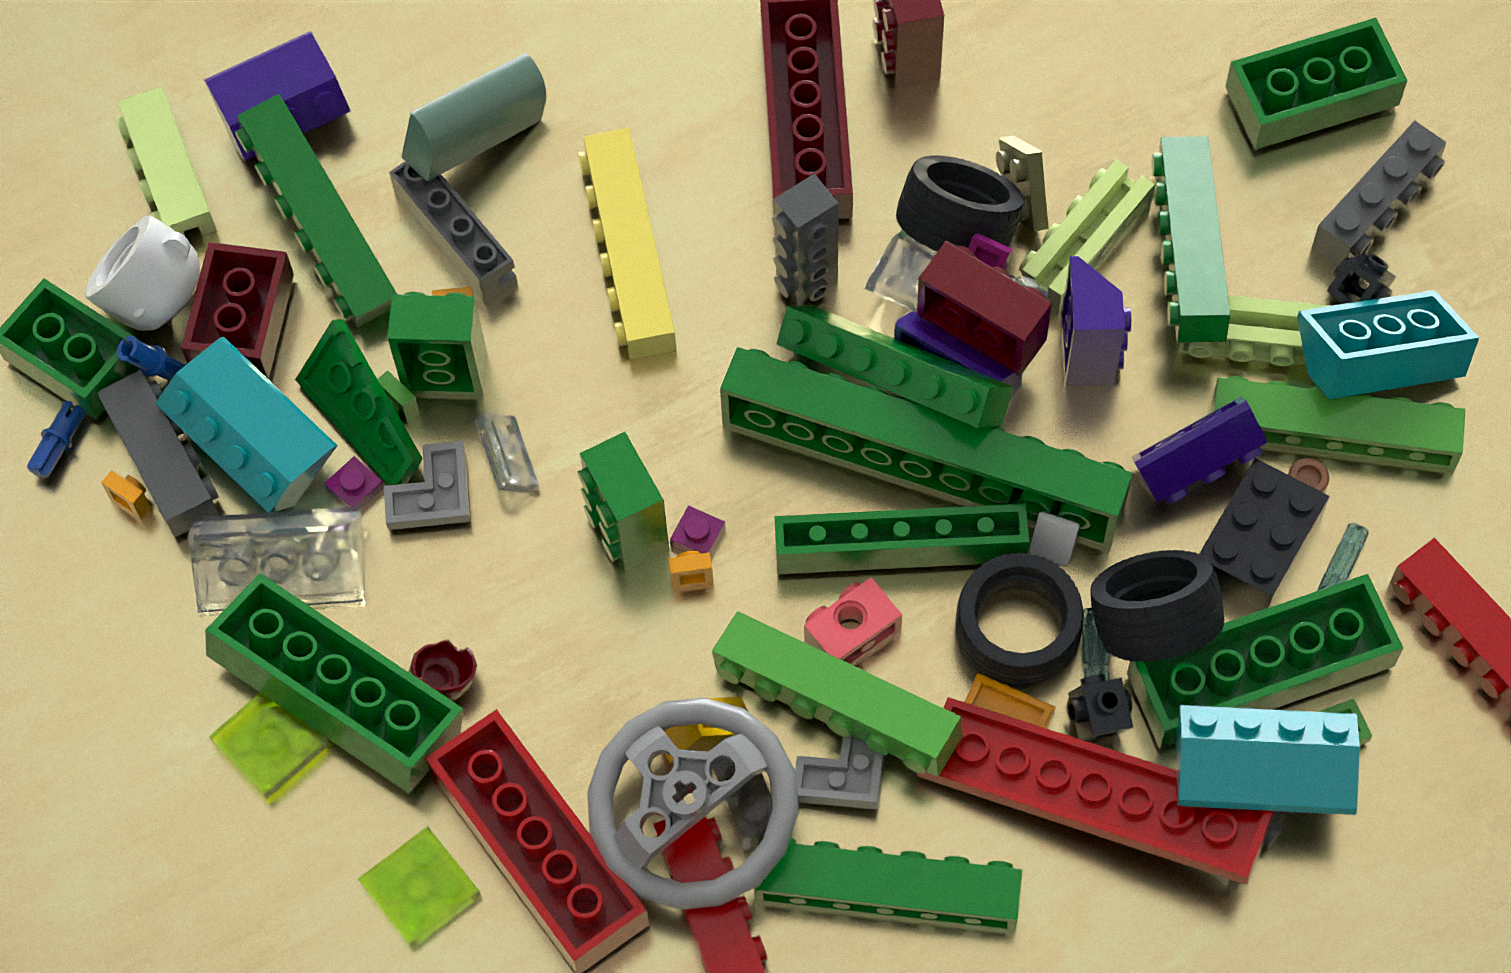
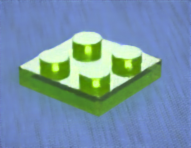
(267, 744)
(419, 887)

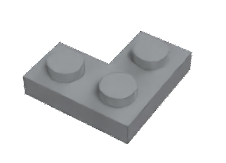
(438, 499)
(843, 782)

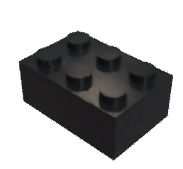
(1263, 534)

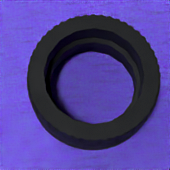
(956, 200)
(1028, 574)
(1157, 605)

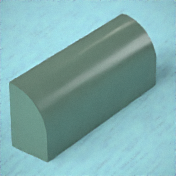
(474, 117)

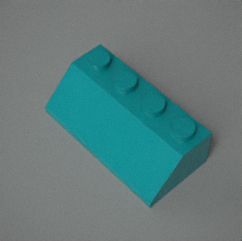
(1385, 344)
(246, 425)
(1267, 759)

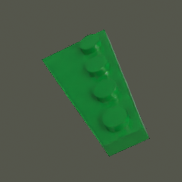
(355, 402)

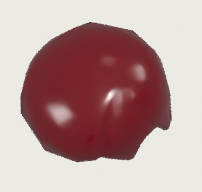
(445, 668)

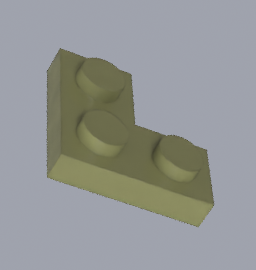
(1024, 167)

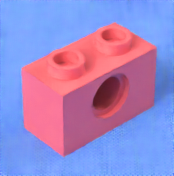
(863, 603)

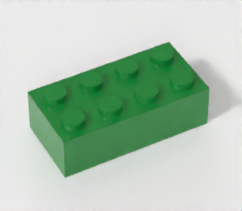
(1315, 83)

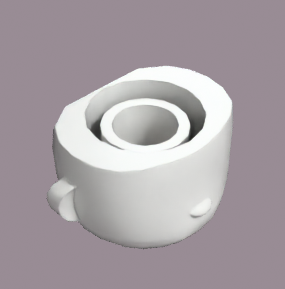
(145, 276)

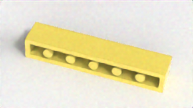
(629, 244)

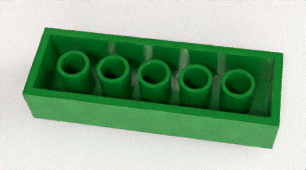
(1273, 656)
(332, 681)

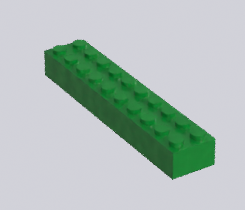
(920, 444)

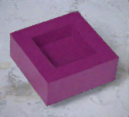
(990, 251)
(354, 484)
(697, 531)

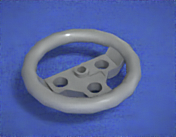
(643, 738)

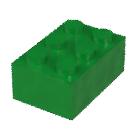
(438, 343)
(64, 346)
(623, 502)

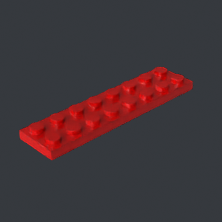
(1098, 793)

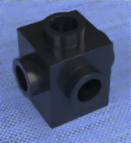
(1350, 277)
(1100, 708)

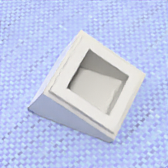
(1054, 538)

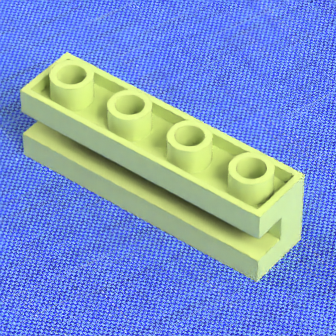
(164, 161)
(1089, 230)
(1258, 331)

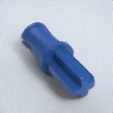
(150, 359)
(56, 439)

